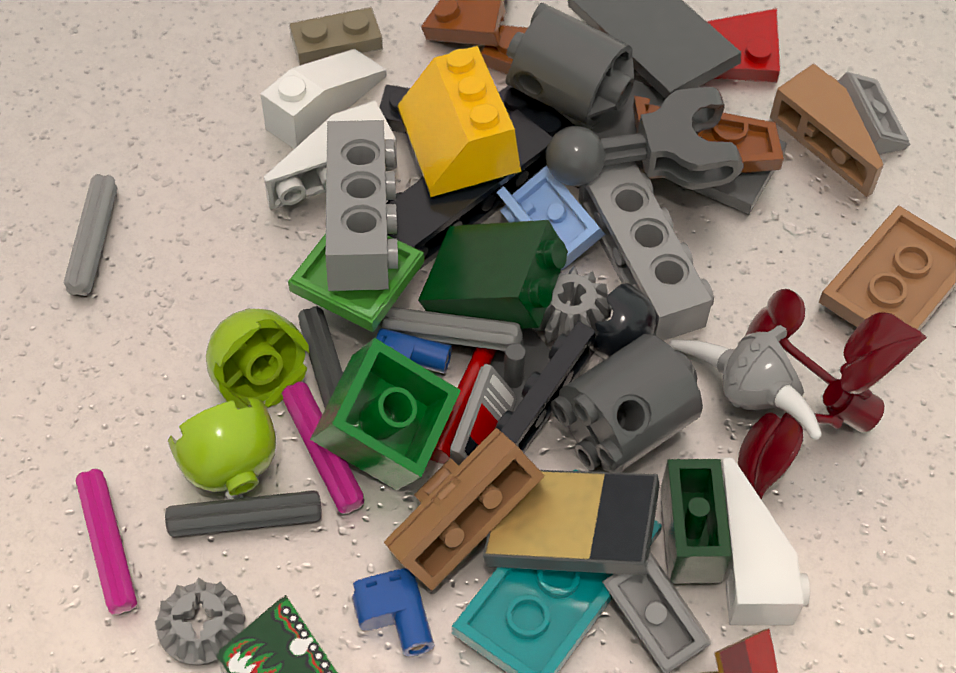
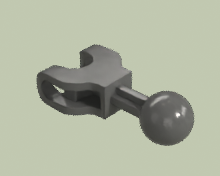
(663, 142)

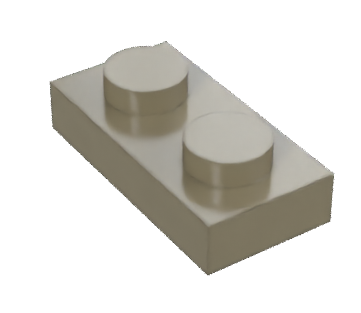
(335, 34)

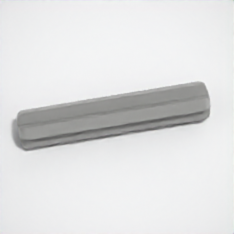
(90, 235)
(453, 328)

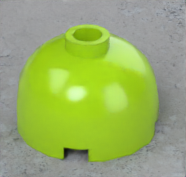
(255, 356)
(226, 447)

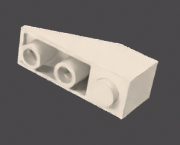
(304, 169)

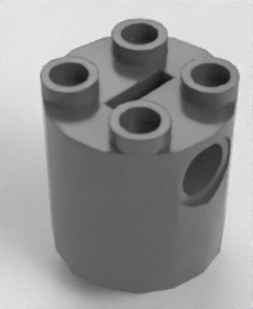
(571, 66)
(629, 403)

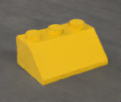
(459, 124)

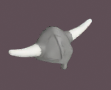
(757, 374)

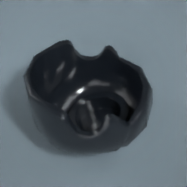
(631, 319)

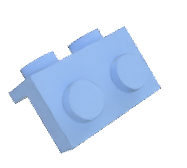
(550, 200)

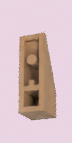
(826, 122)

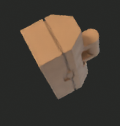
(462, 507)

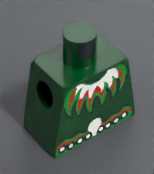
(275, 644)

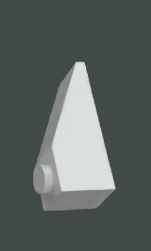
(316, 91)
(764, 567)

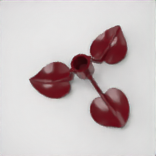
(869, 355)

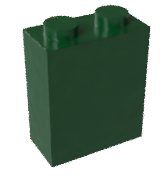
(496, 272)

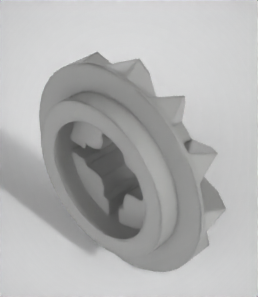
(179, 637)

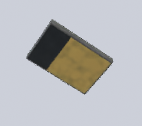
(579, 524)

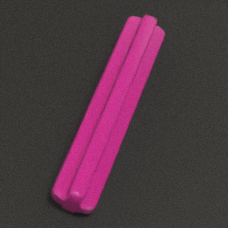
(333, 469)
(106, 542)

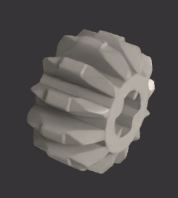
(575, 300)

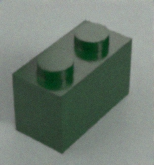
(695, 521)

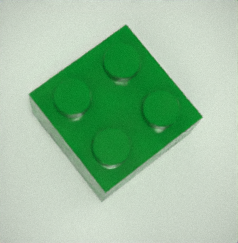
(386, 415)

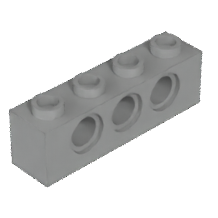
(357, 206)
(646, 249)

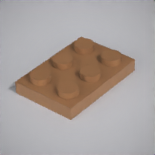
(898, 271)

